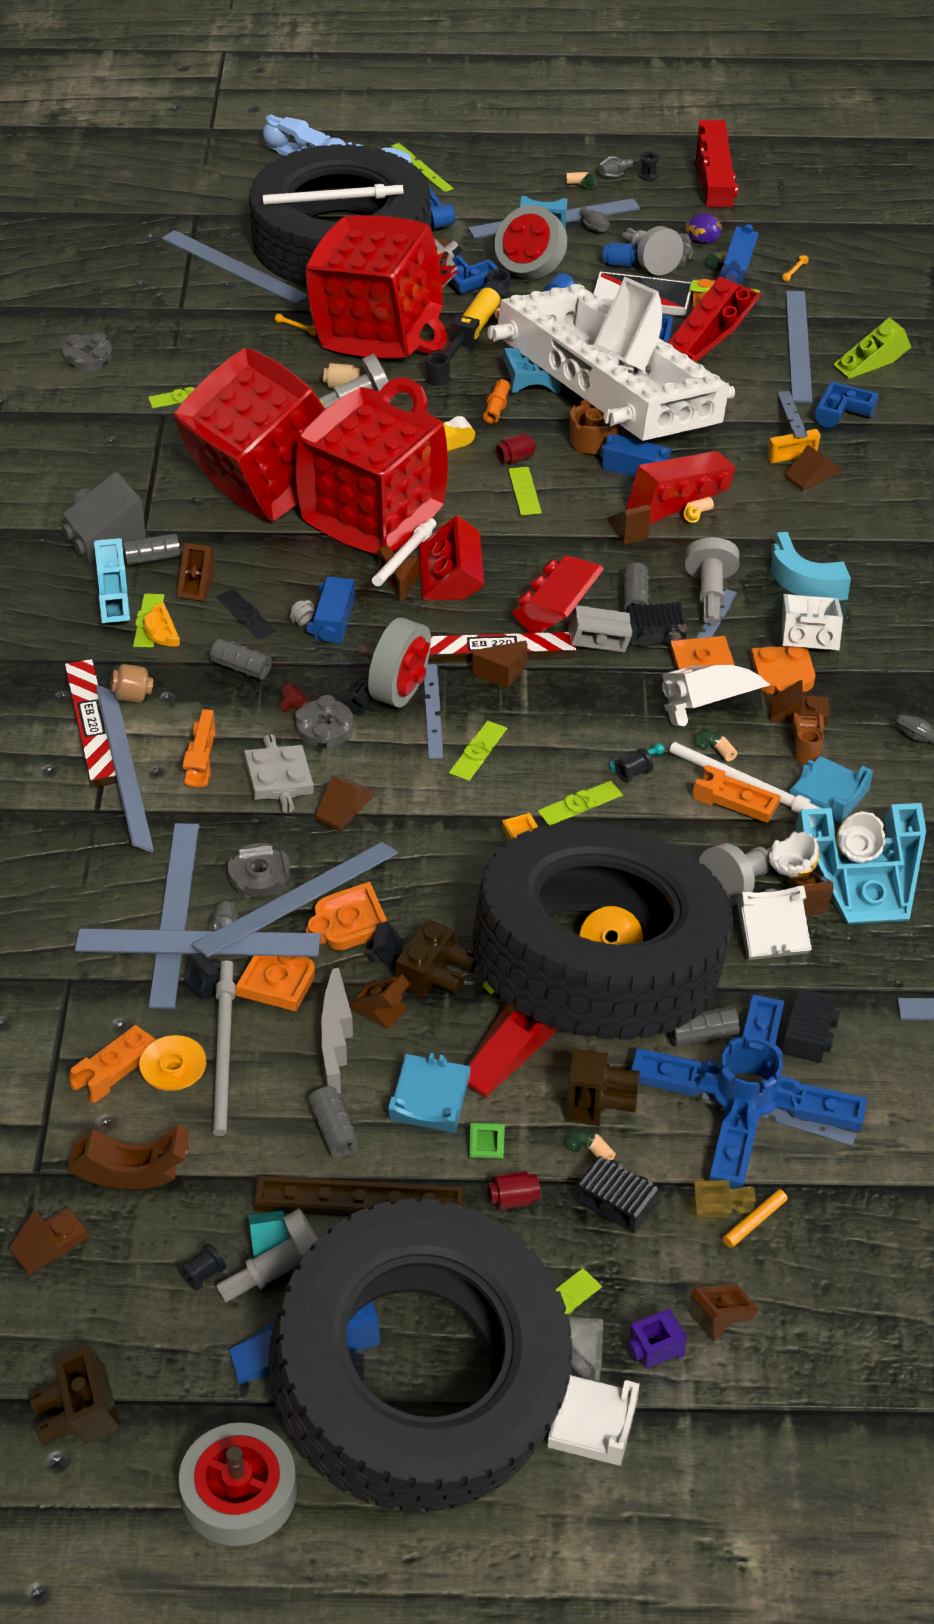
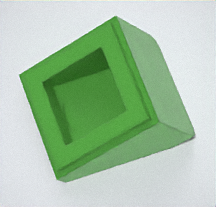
(487, 1140)

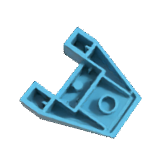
(877, 888)

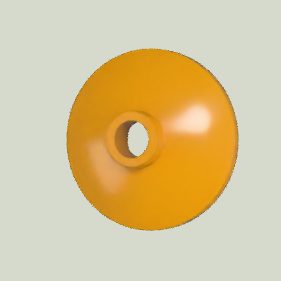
(612, 919)
(171, 1053)

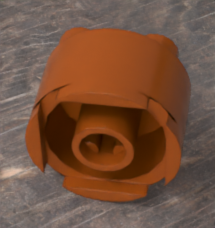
(589, 428)

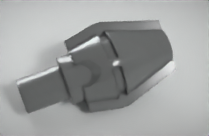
(614, 167)
(594, 220)
(687, 250)
(916, 728)
(223, 915)

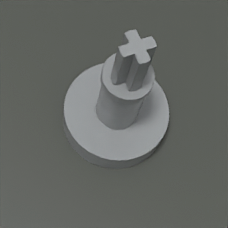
(658, 248)
(373, 379)
(711, 561)
(735, 868)
(273, 1262)

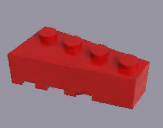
(715, 164)
(675, 482)

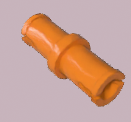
(496, 401)

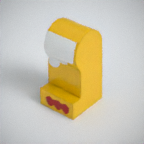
(458, 433)

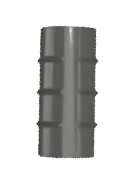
(151, 549)
(635, 585)
(241, 658)
(707, 1026)
(333, 1122)

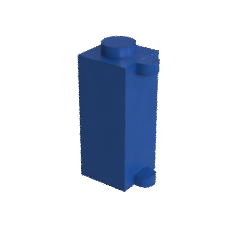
(739, 254)
(626, 454)
(333, 610)

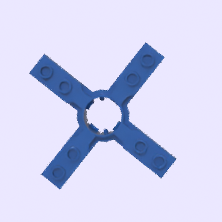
(741, 1099)

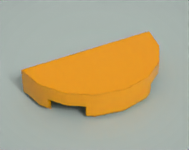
(160, 627)

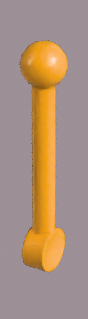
(802, 260)
(279, 319)

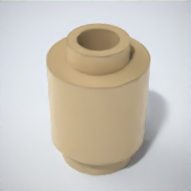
(339, 374)

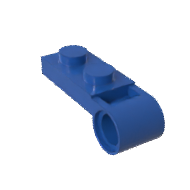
(441, 214)

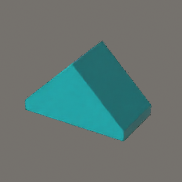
(267, 1231)

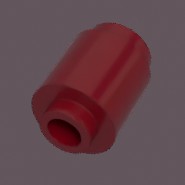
(515, 448)
(513, 1190)

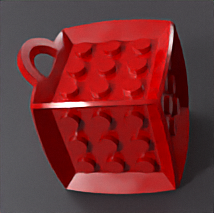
(376, 287)
(247, 428)
(372, 467)

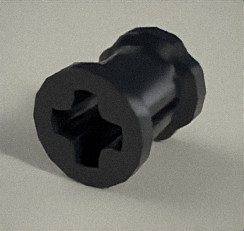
(643, 173)
(359, 696)
(634, 765)
(202, 1267)

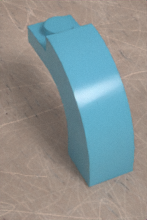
(807, 577)
(112, 580)

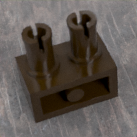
(427, 957)
(597, 1086)
(86, 1397)

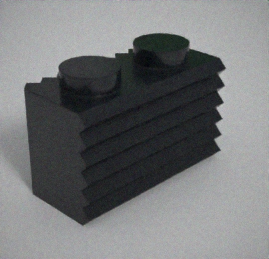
(657, 623)
(810, 1025)
(617, 1194)

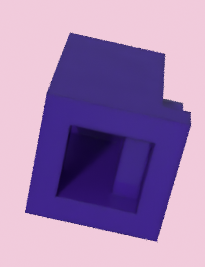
(656, 1339)

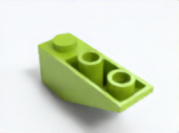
(875, 350)

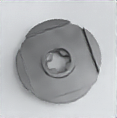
(87, 351)
(324, 709)
(259, 884)

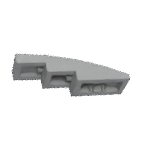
(336, 1027)

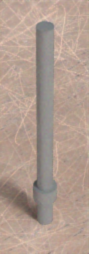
(225, 994)

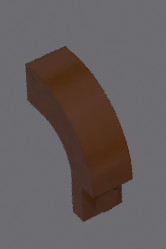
(126, 1164)

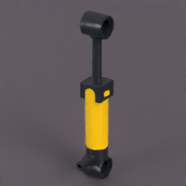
(466, 327)

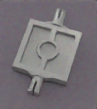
(278, 772)

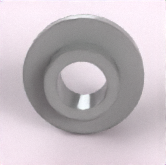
(302, 612)

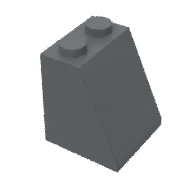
(104, 513)

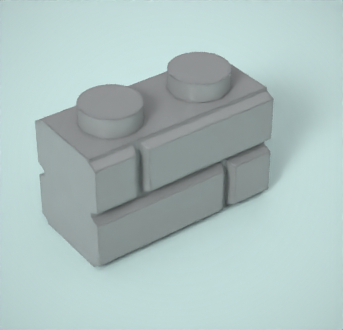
(600, 629)

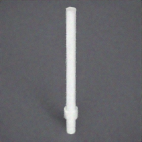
(378, 191)
(421, 533)
(796, 803)

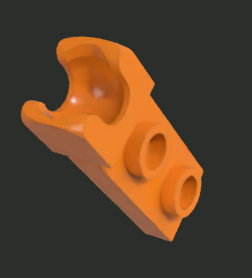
(197, 757)
(735, 794)
(110, 1063)

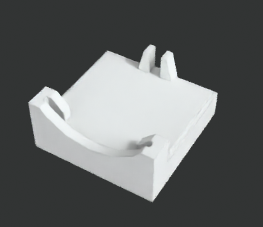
(774, 923)
(595, 1420)

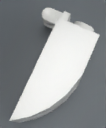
(631, 325)
(811, 622)
(703, 685)

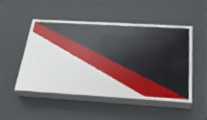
(672, 293)

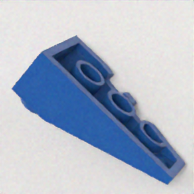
(252, 1354)

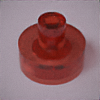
(293, 697)

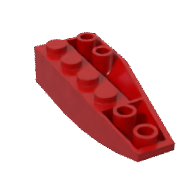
(714, 318)
(506, 1048)

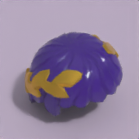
(703, 228)

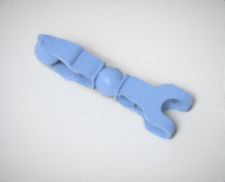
(278, 131)

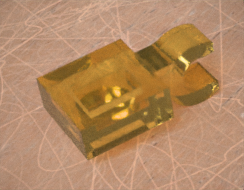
(717, 1200)

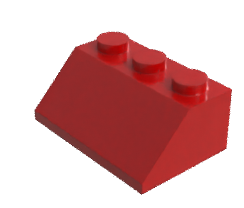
(451, 562)
(555, 592)

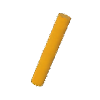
(754, 1218)

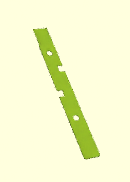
(426, 170)

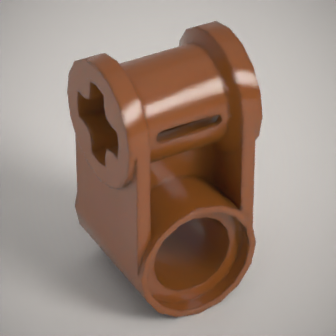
(807, 737)

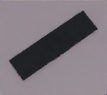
(246, 614)

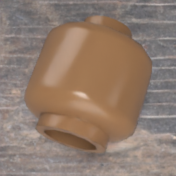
(131, 683)

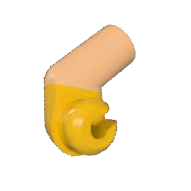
(695, 508)

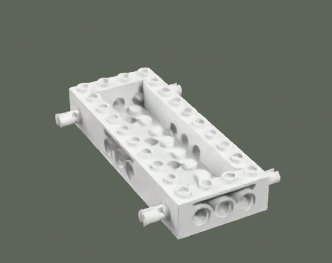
(559, 336)

